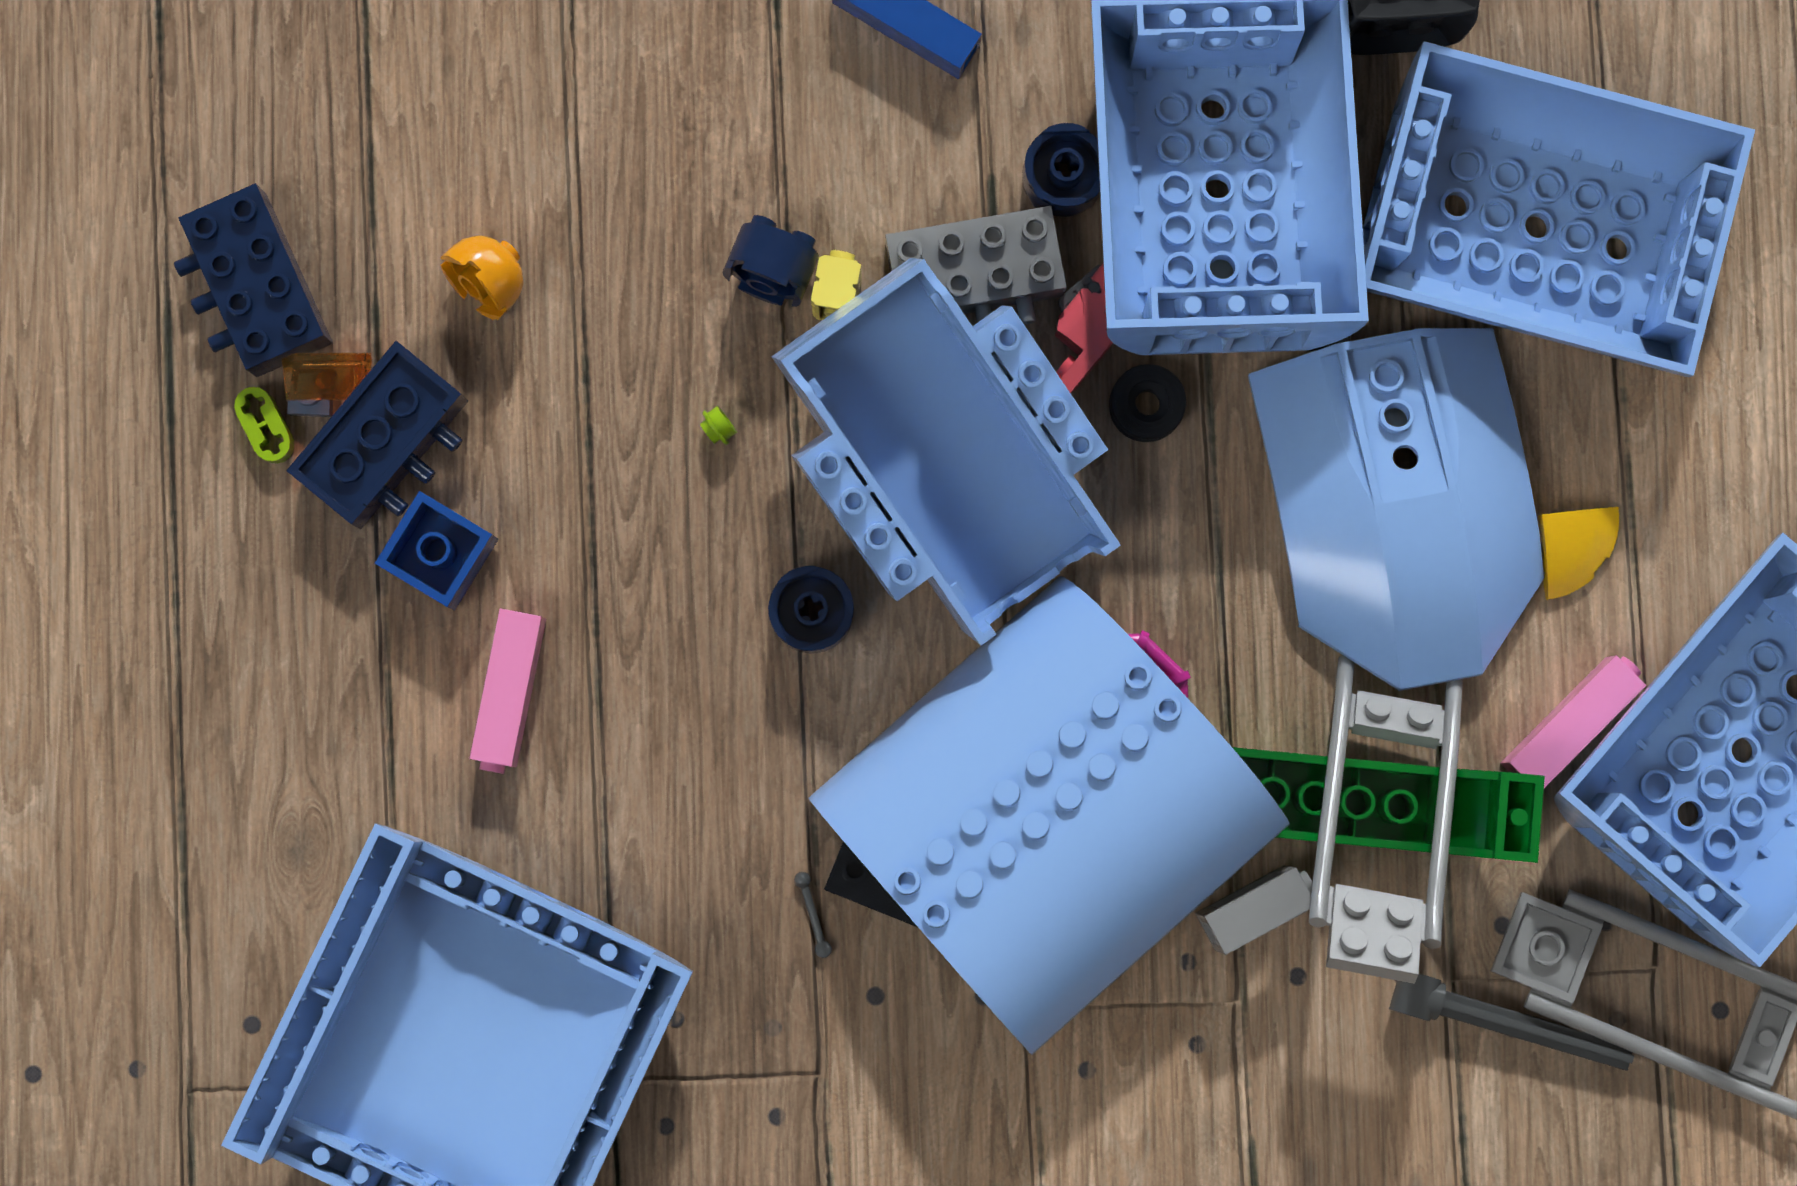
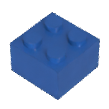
(436, 551)

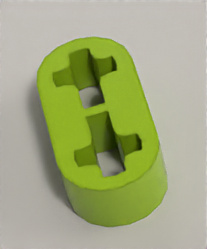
(255, 429)

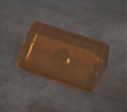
(324, 375)

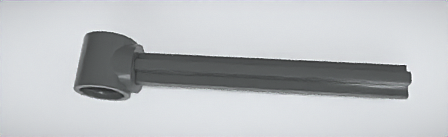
(1430, 999)

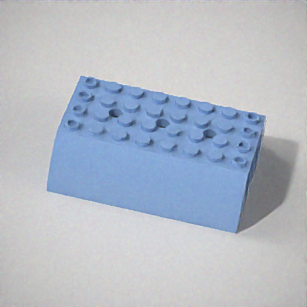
(1278, 147)
(1583, 165)
(1737, 864)

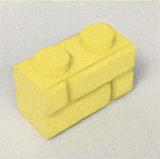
(836, 283)

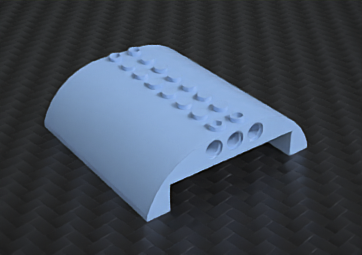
(1050, 811)
(456, 1032)

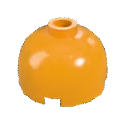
(485, 272)

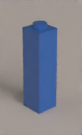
(920, 29)

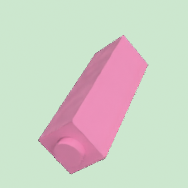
(507, 690)
(1577, 719)

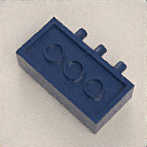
(251, 281)
(380, 437)

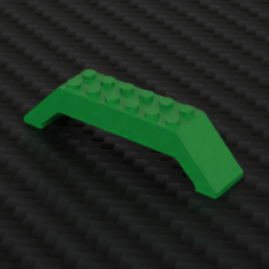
(1396, 804)

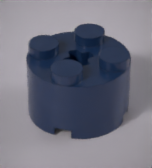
(1045, 184)
(772, 261)
(823, 588)

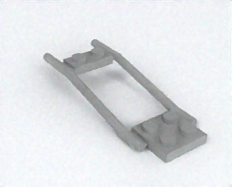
(1371, 928)
(1550, 954)

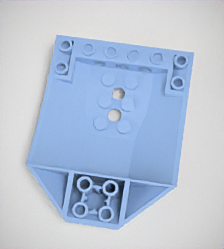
(1392, 563)

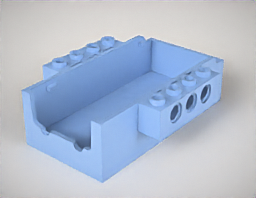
(945, 446)

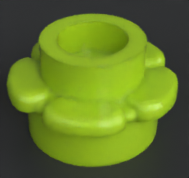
(717, 426)

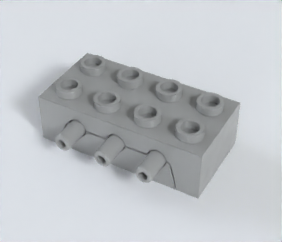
(989, 260)

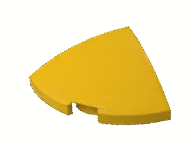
(1575, 547)

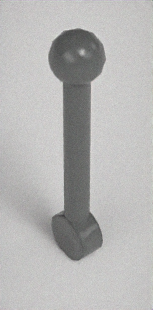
(822, 948)

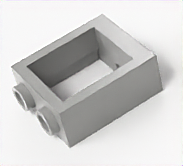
(1256, 908)

